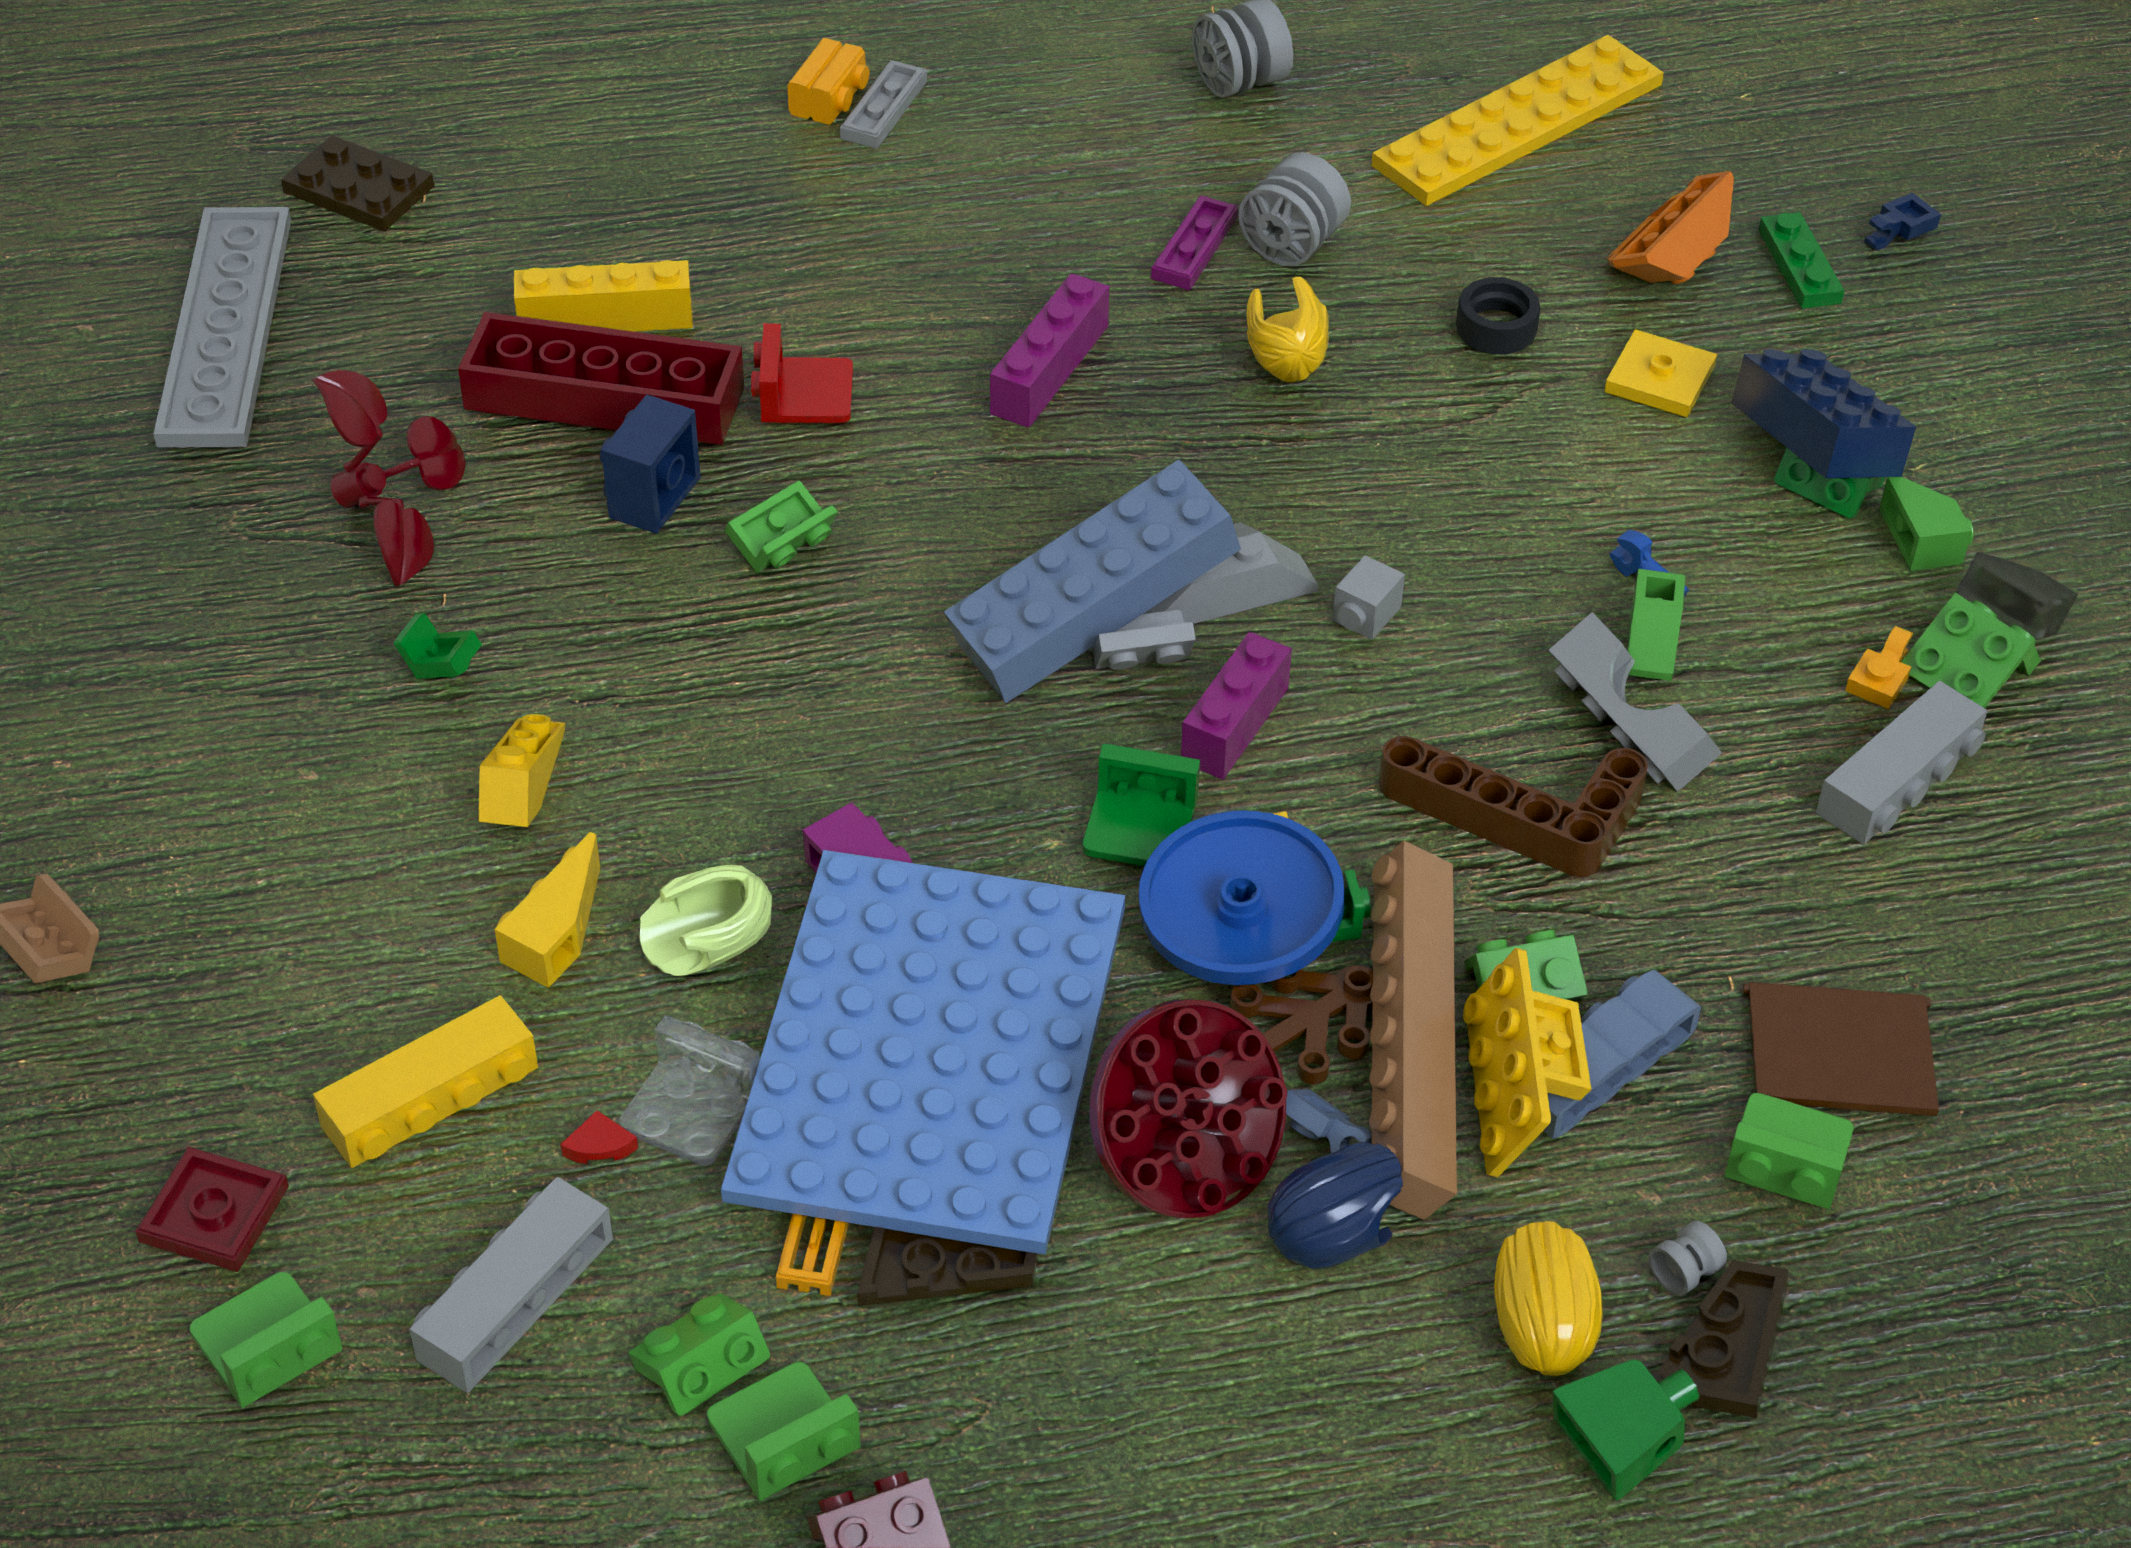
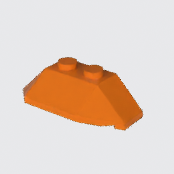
(1679, 232)

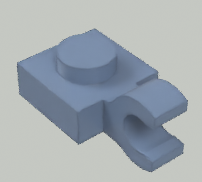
(1318, 1118)

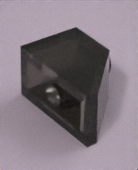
(2017, 594)

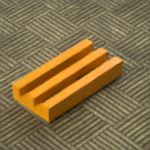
(807, 1276)

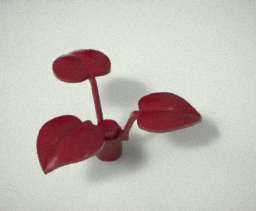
(356, 413)

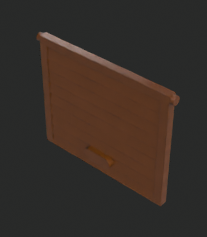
(1842, 1048)

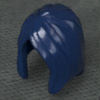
(1335, 1206)

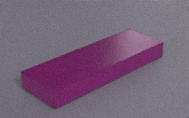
(1194, 242)

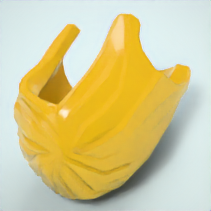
(1289, 342)
(1548, 1298)

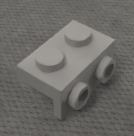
(1145, 639)

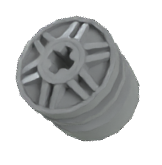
(1242, 47)
(1294, 209)

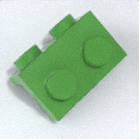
(780, 526)
(1551, 961)
(701, 1352)

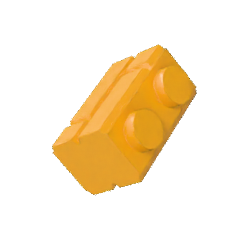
(827, 81)

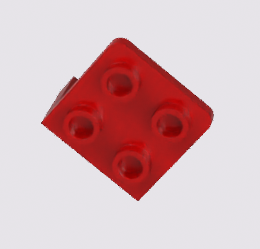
(799, 386)

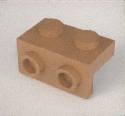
(48, 933)

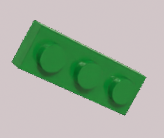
(1801, 260)

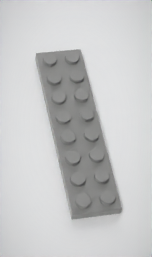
(223, 328)

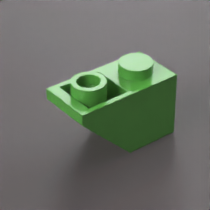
(1655, 623)

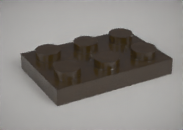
(357, 183)

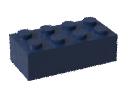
(1823, 414)

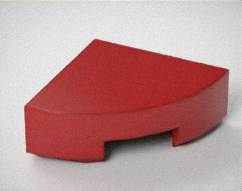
(598, 1140)

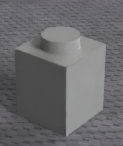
(1368, 597)

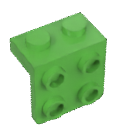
(1971, 651)
(1789, 1149)
(266, 1337)
(784, 1428)

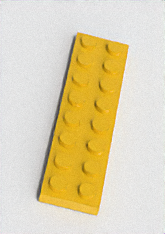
(1516, 120)

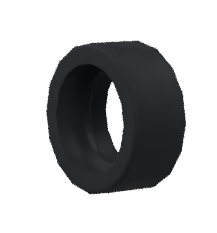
(1503, 295)

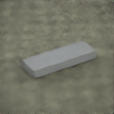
(883, 104)

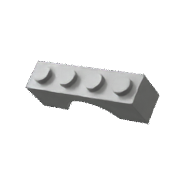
(1666, 736)

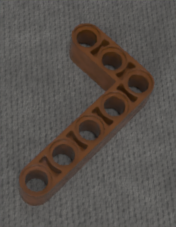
(1513, 814)

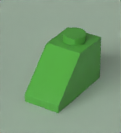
(1925, 524)

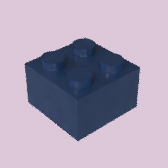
(650, 463)

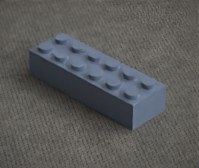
(1093, 580)

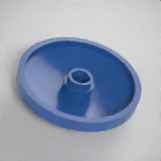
(1241, 897)

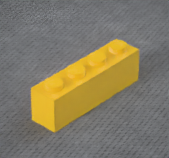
(608, 296)
(426, 1081)

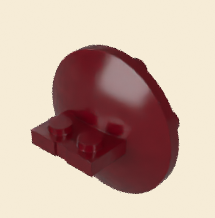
(1188, 1108)

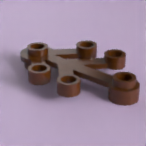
(1345, 990)

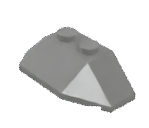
(1248, 579)

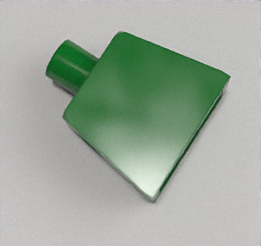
(1624, 1421)

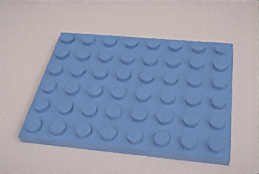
(928, 1052)

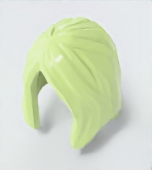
(705, 919)

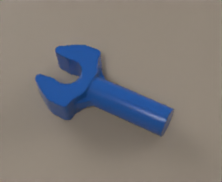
(1635, 554)

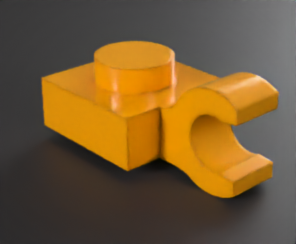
(1882, 675)

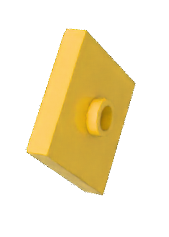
(1660, 373)

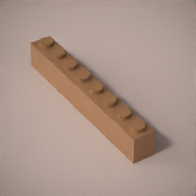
(1414, 1024)

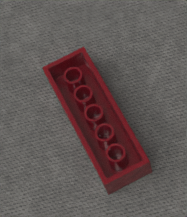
(596, 373)

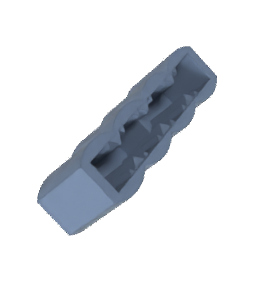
(1625, 1041)

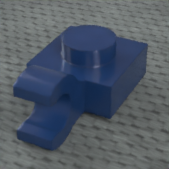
(1903, 216)

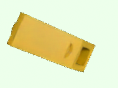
(519, 771)
(552, 920)

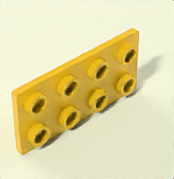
(1519, 1053)

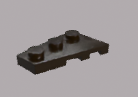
(924, 1266)

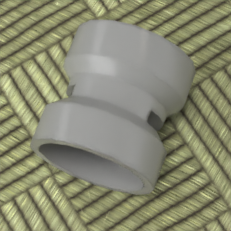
(1683, 1261)

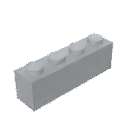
(1902, 763)
(510, 1284)

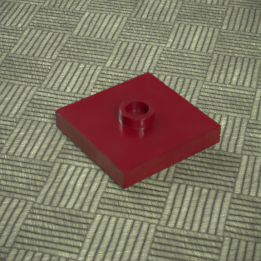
(212, 1209)

